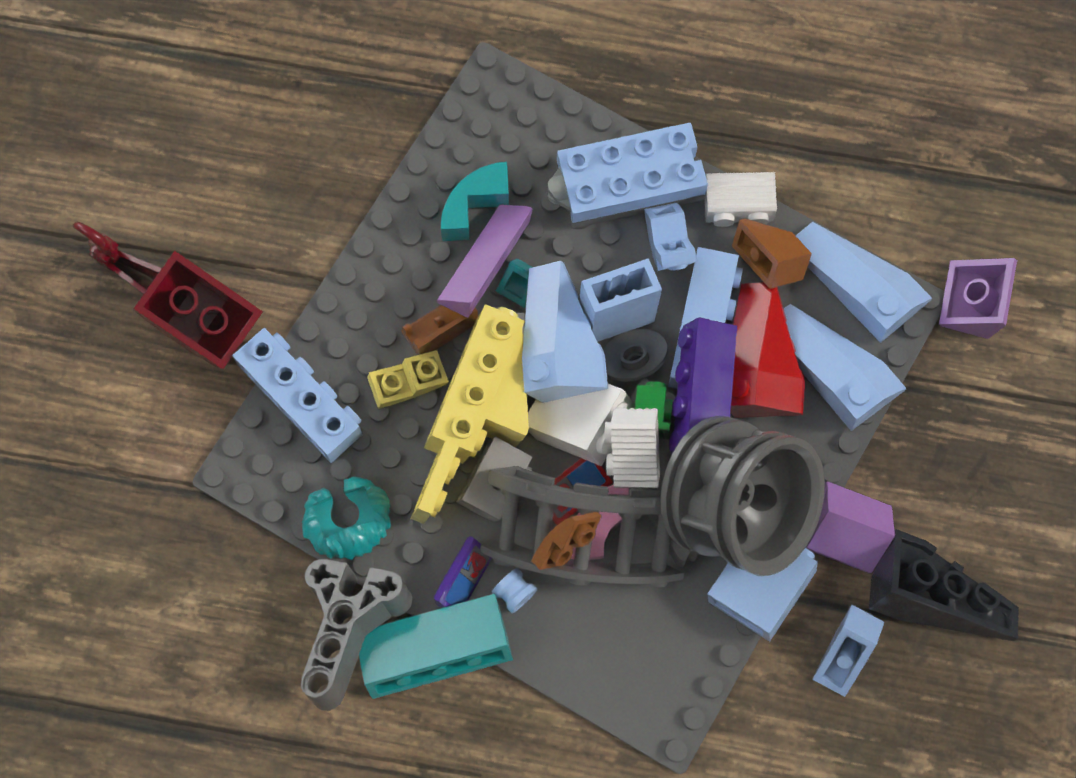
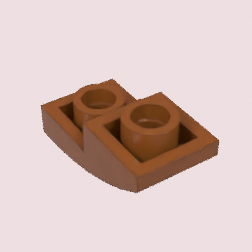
(569, 534)

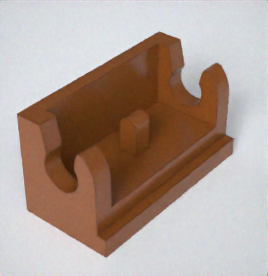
(437, 329)

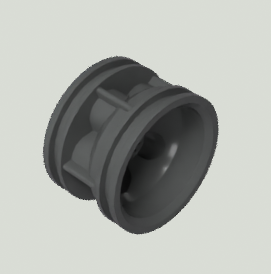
(743, 494)

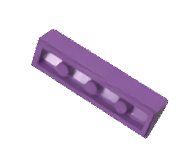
(485, 258)

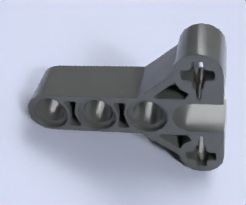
(333, 584)

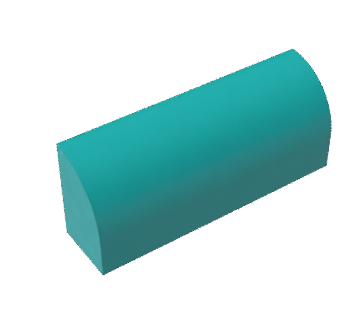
(434, 646)

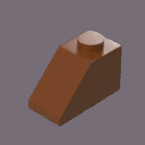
(771, 252)

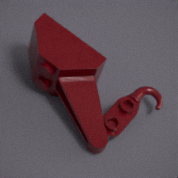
(182, 301)

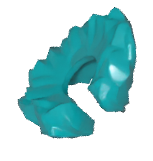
(349, 541)

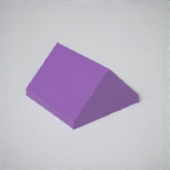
(978, 295)
(852, 528)

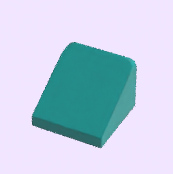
(515, 282)

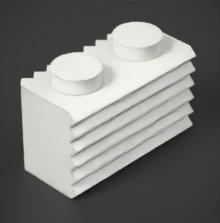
(740, 197)
(634, 448)

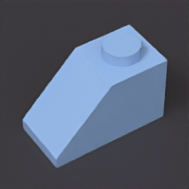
(848, 650)

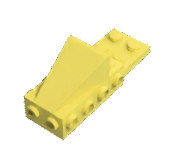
(480, 403)

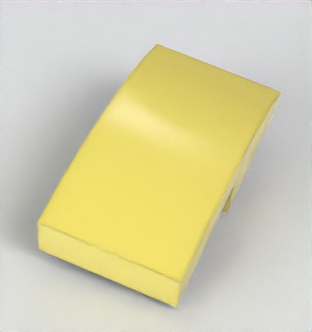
(407, 380)

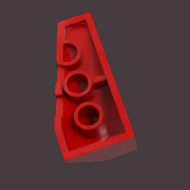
(765, 363)

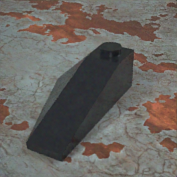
(928, 590)

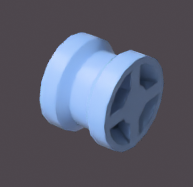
(514, 590)

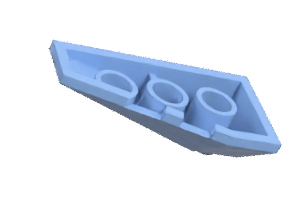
(866, 285)
(558, 340)
(841, 371)

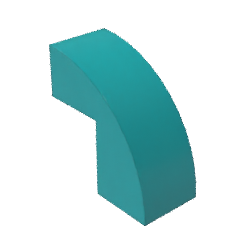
(479, 189)

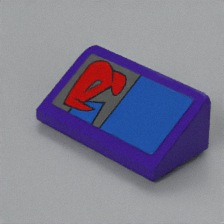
(462, 575)

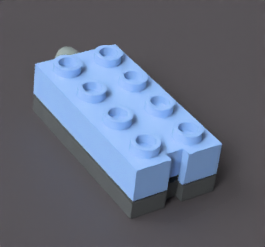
(628, 175)

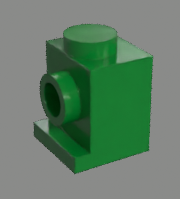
(655, 396)

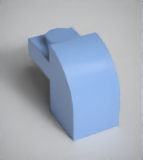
(669, 237)

